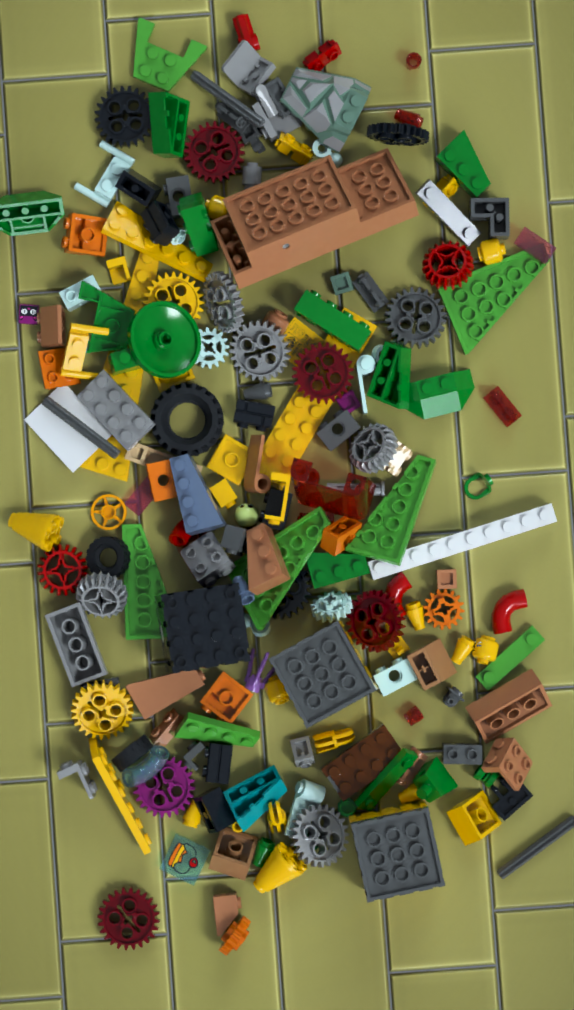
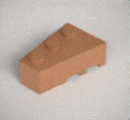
(264, 560)

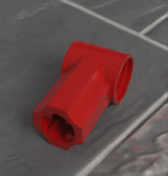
(245, 31)

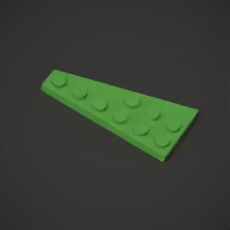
(393, 520)

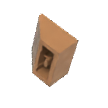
(431, 664)

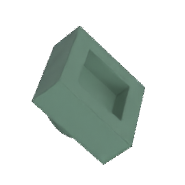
(342, 283)

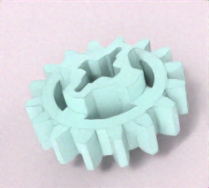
(214, 341)
(331, 606)

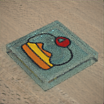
(185, 859)

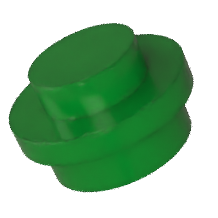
(346, 807)

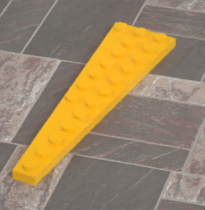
(131, 382)

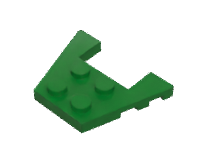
(109, 314)

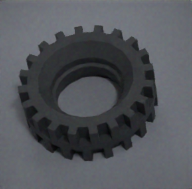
(187, 394)

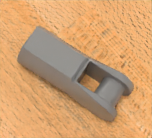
(264, 99)

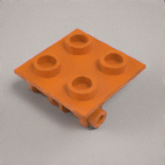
(51, 365)

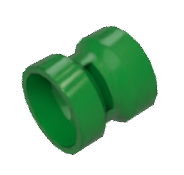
(487, 778)

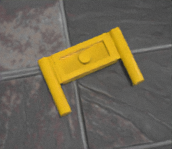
(76, 350)

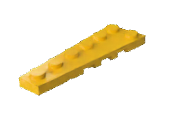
(128, 229)

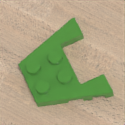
(158, 65)

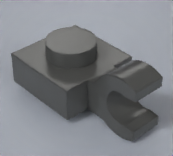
(252, 136)

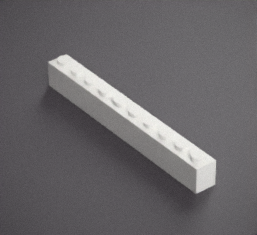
(466, 540)

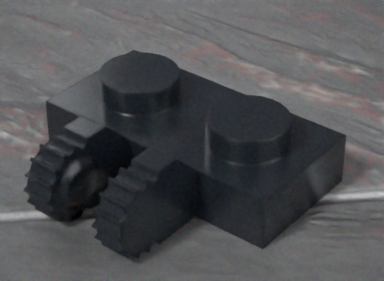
(511, 800)

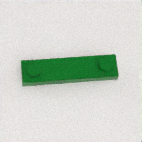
(386, 779)

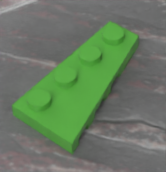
(212, 730)

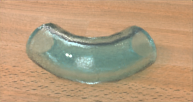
(147, 768)

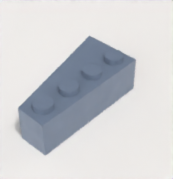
(195, 499)

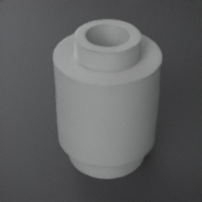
(251, 175)

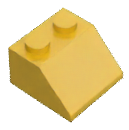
(474, 818)

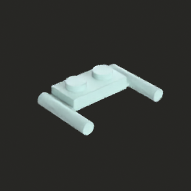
(106, 187)

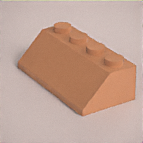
(508, 706)

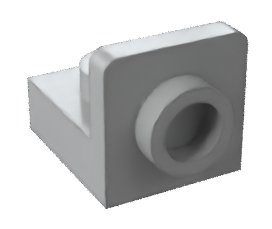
(302, 752)

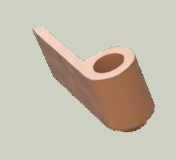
(253, 480)

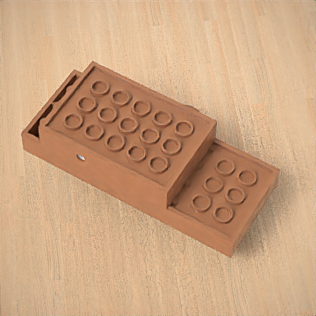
(310, 214)

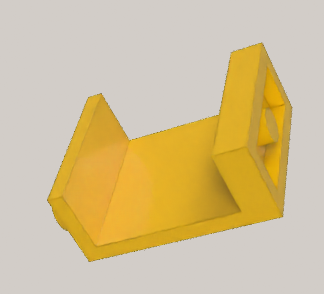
(280, 478)

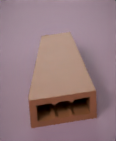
(161, 691)

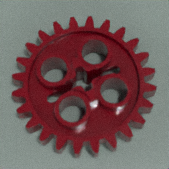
(205, 137)
(339, 367)
(389, 615)
(142, 907)

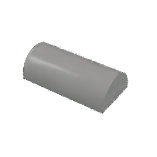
(76, 644)

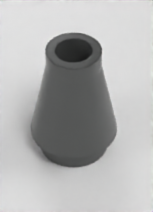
(260, 391)

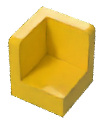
(118, 270)

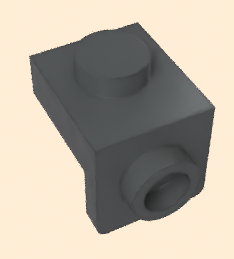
(194, 749)

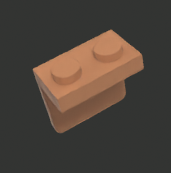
(508, 759)

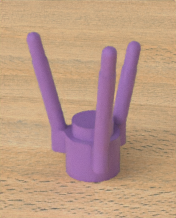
(254, 682)

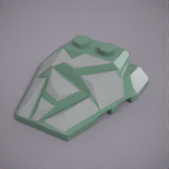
(325, 104)

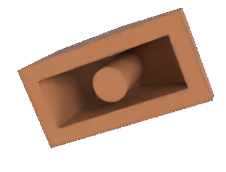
(225, 909)

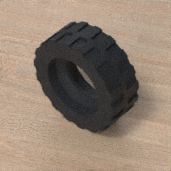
(120, 549)
(132, 753)

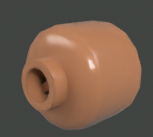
(277, 317)

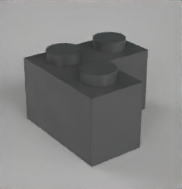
(495, 212)

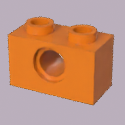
(158, 491)
(339, 535)

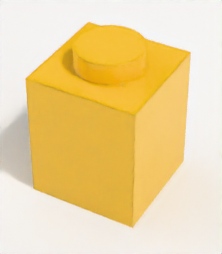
(224, 494)

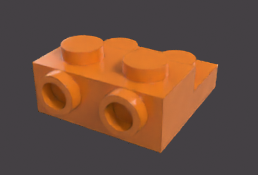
(84, 235)
(226, 698)

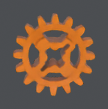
(446, 617)
(234, 935)

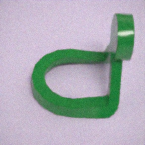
(488, 481)

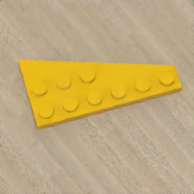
(117, 791)

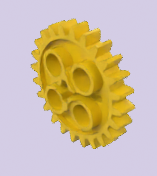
(190, 296)
(102, 709)

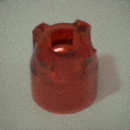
(413, 56)
(413, 715)

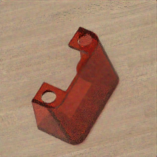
(347, 503)

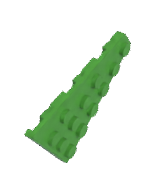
(487, 296)
(296, 547)

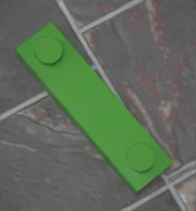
(509, 658)

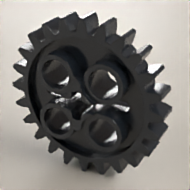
(126, 134)
(398, 134)
(299, 597)

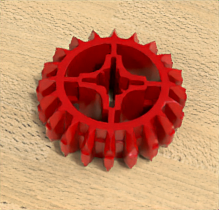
(448, 255)
(64, 579)

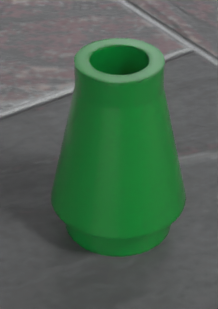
(263, 850)

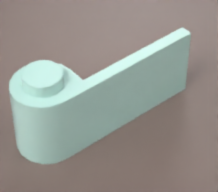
(364, 366)
(306, 794)

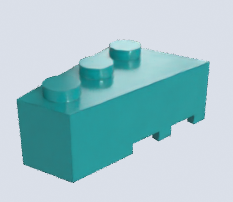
(251, 797)

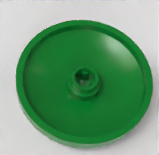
(164, 339)

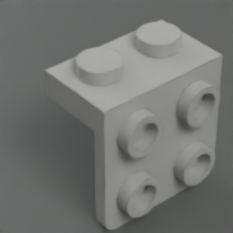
(247, 67)
(274, 125)
(207, 559)
(82, 768)

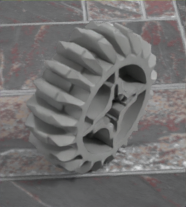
(373, 448)
(102, 594)

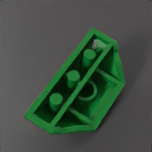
(30, 212)
(440, 394)

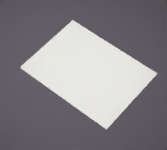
(61, 437)

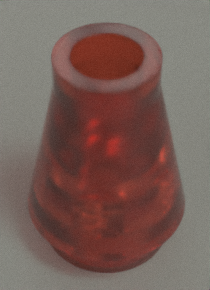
(409, 117)

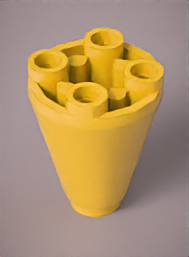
(38, 528)
(279, 868)

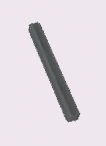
(227, 99)
(81, 427)
(536, 847)

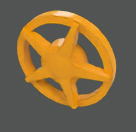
(108, 512)

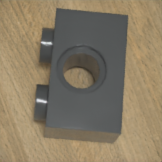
(173, 186)
(349, 425)
(234, 540)
(462, 753)

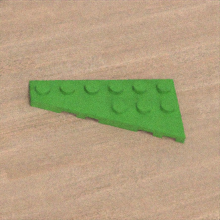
(142, 583)

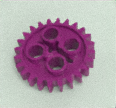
(180, 778)

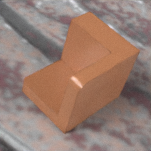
(446, 579)

